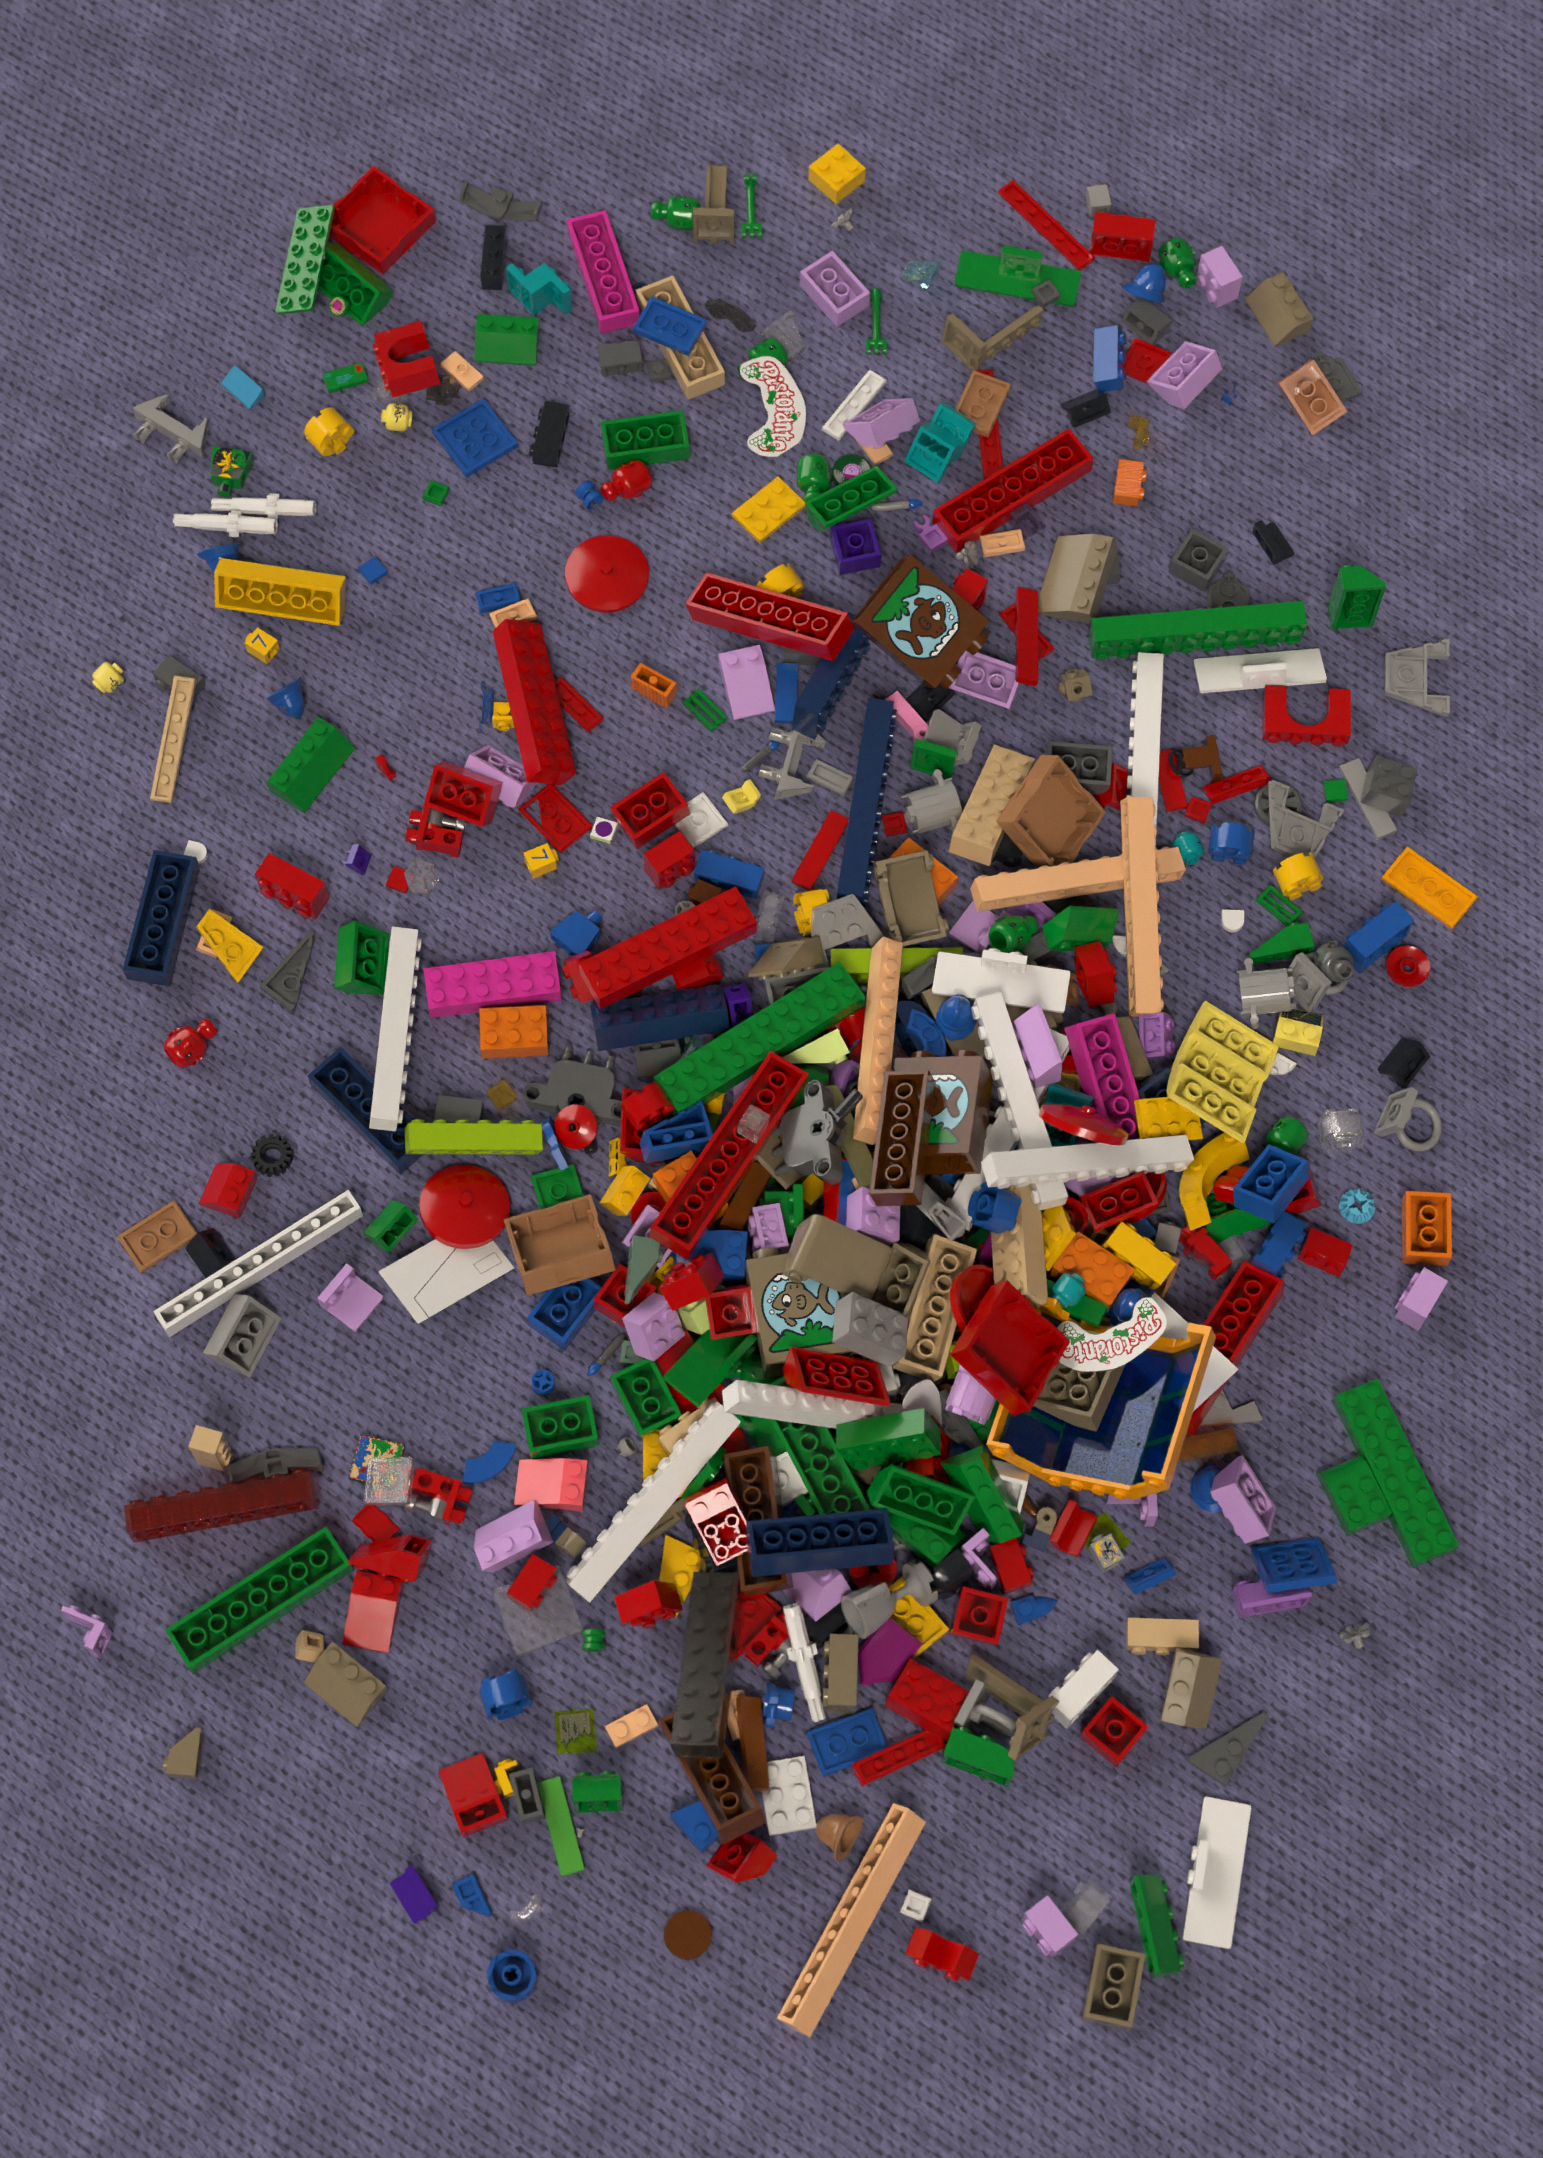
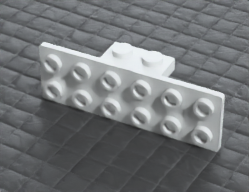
(1259, 669)
(1001, 972)
(1216, 1872)

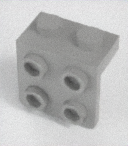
(950, 733)

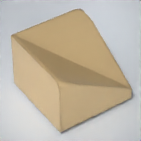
(309, 1646)

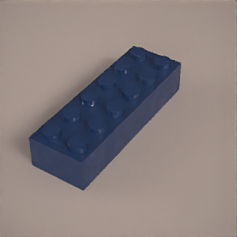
(827, 686)
(161, 918)
(660, 1017)
(350, 1093)
(819, 1542)

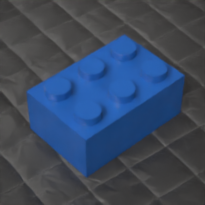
(1378, 935)
(1271, 1183)
(564, 1311)

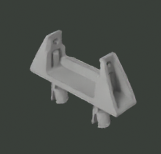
(155, 419)
(785, 777)
(941, 1214)

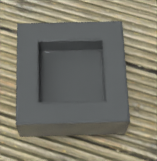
(1046, 293)
(658, 370)

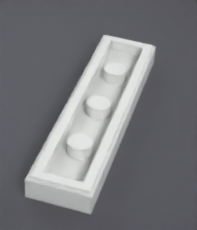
(854, 404)

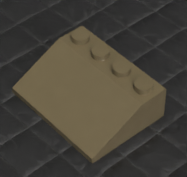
(1077, 577)
(1078, 1395)

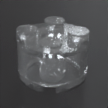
(1340, 1131)

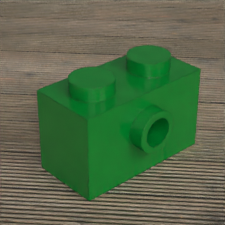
(390, 1226)

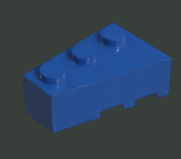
(677, 1136)
(1280, 1244)
(695, 1826)

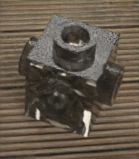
(444, 392)

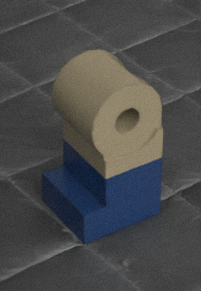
(1043, 1528)
(564, 1537)

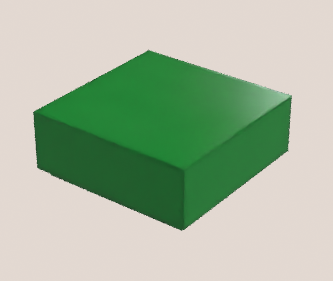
(436, 493)
(1335, 791)

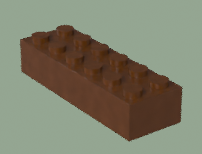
(902, 1138)
(757, 1486)
(720, 1790)

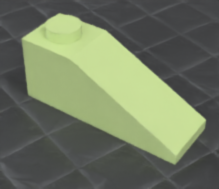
(823, 1050)

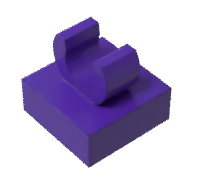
(357, 859)

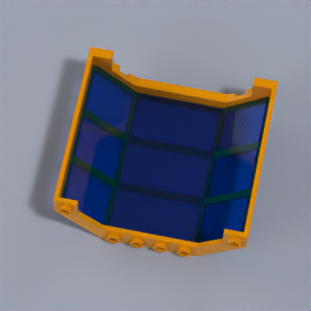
(1140, 1430)

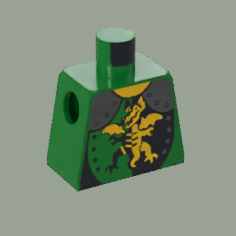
(230, 469)

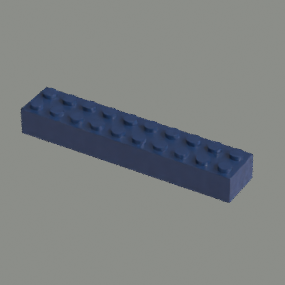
(867, 800)

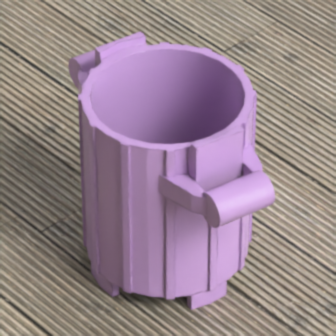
(969, 1398)

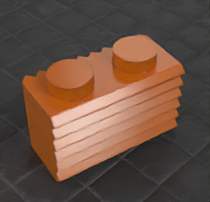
(1128, 482)
(653, 685)

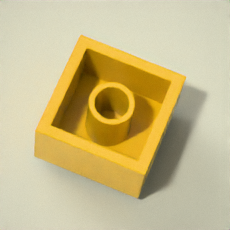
(837, 173)

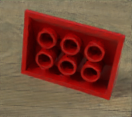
(835, 1376)

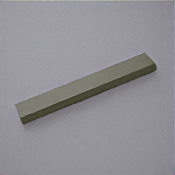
(854, 1150)

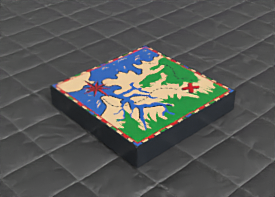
(372, 1447)

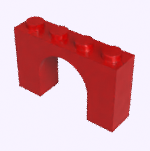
(409, 376)
(1279, 726)

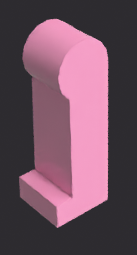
(908, 717)

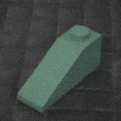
(642, 1261)

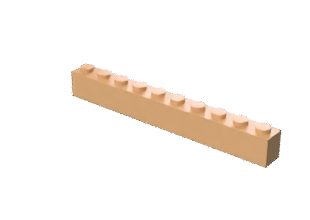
(1065, 880)
(1141, 906)
(877, 1035)
(851, 1920)

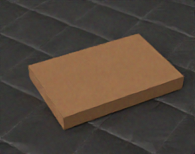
(983, 401)
(157, 1236)

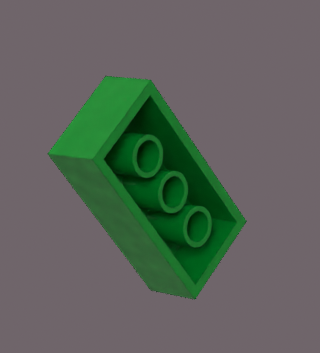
(645, 438)
(888, 1439)

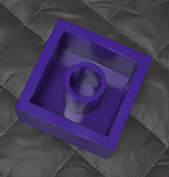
(855, 546)

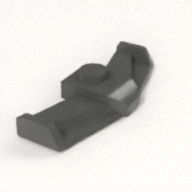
(499, 204)
(923, 977)
(275, 1461)

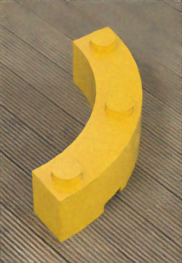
(1201, 1174)

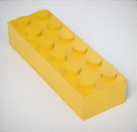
(280, 591)

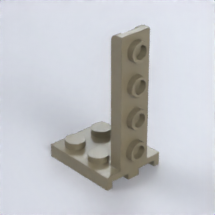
(714, 220)
(973, 350)
(1034, 1712)

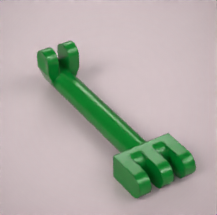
(751, 224)
(876, 342)

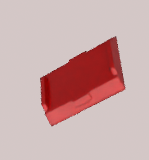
(375, 1523)

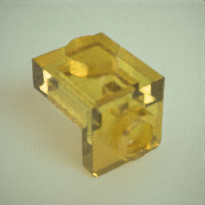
(1142, 426)

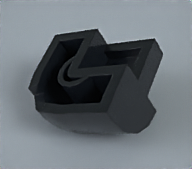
(951, 1575)

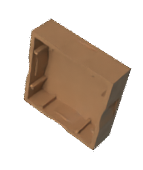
(1050, 814)
(559, 1245)

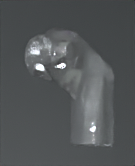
(530, 1912)

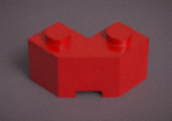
(943, 1955)

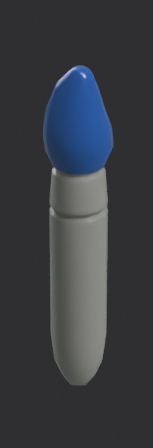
(912, 504)

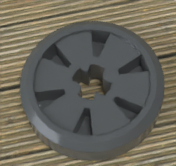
(1261, 803)

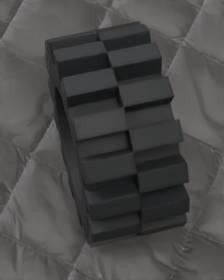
(272, 1143)

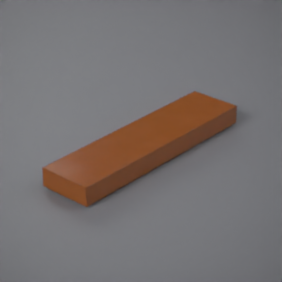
(746, 1198)
(752, 1743)

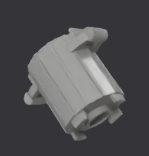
(933, 806)
(1265, 992)

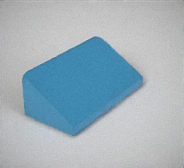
(243, 387)

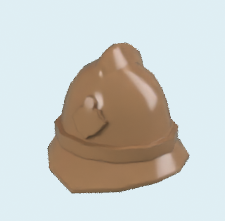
(839, 1833)

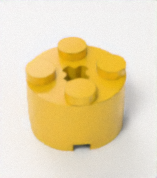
(328, 432)
(783, 581)
(1298, 875)
(805, 903)

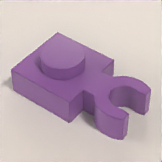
(930, 536)

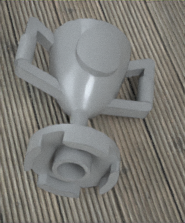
(872, 1607)

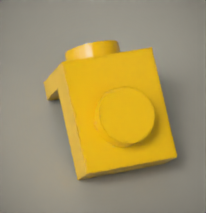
(503, 1784)

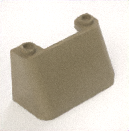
(909, 898)
(836, 1257)

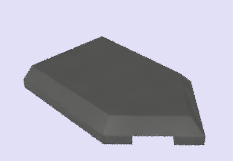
(1338, 376)
(1227, 593)

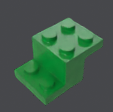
(791, 1207)

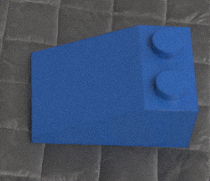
(728, 1250)

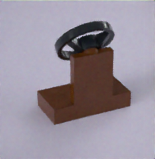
(1198, 758)

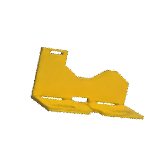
(621, 1158)

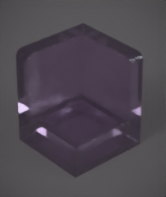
(1026, 520)

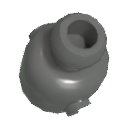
(1334, 961)

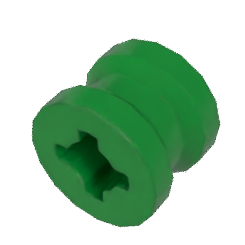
(593, 1640)

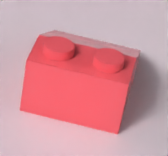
(553, 1483)

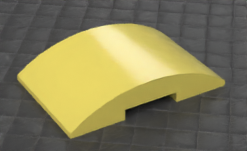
(1221, 1070)

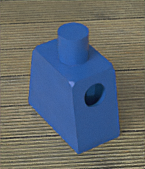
(577, 932)

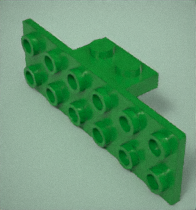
(305, 259)
(1015, 274)
(709, 1364)

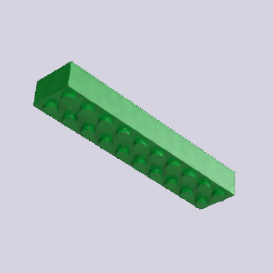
(1197, 630)
(775, 1029)

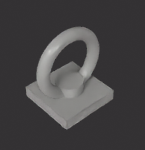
(1310, 982)
(1397, 1114)
(976, 1710)

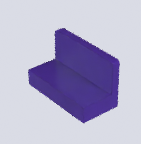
(414, 1895)

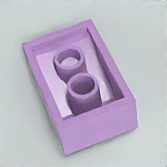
(746, 682)

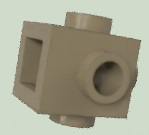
(1075, 685)

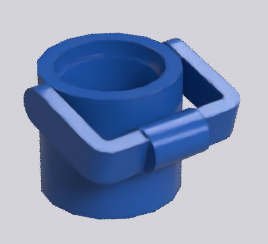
(777, 1704)

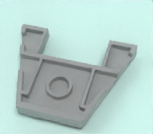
(1407, 676)
(1294, 832)
(842, 922)
(1222, 1413)

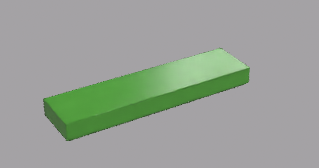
(560, 1826)

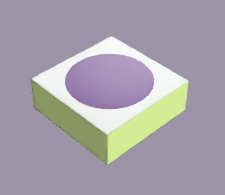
(604, 830)

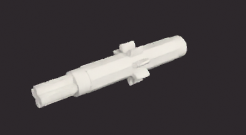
(270, 506)
(232, 523)
(802, 1653)

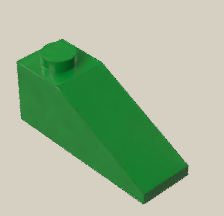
(1285, 944)

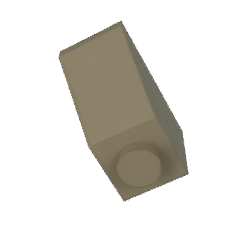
(185, 1756)

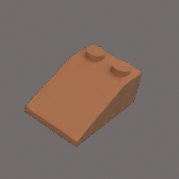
(1311, 396)

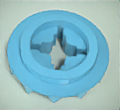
(1353, 1214)

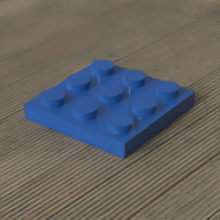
(474, 438)
(1293, 1565)

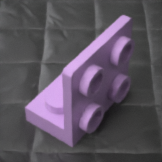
(974, 927)
(767, 1227)
(349, 1298)
(1147, 1511)
(972, 1551)
(95, 1639)

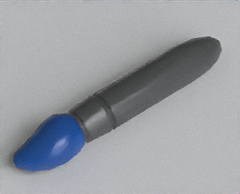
(772, 746)
(606, 1354)

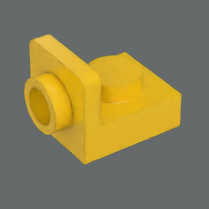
(502, 716)

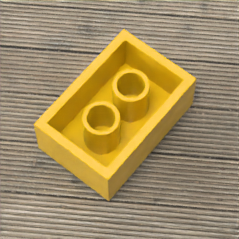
(1139, 1252)

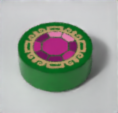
(339, 306)

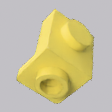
(742, 798)

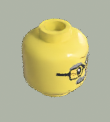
(396, 417)
(108, 677)

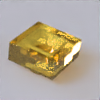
(501, 1095)

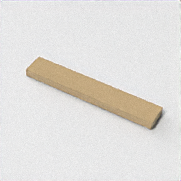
(173, 739)

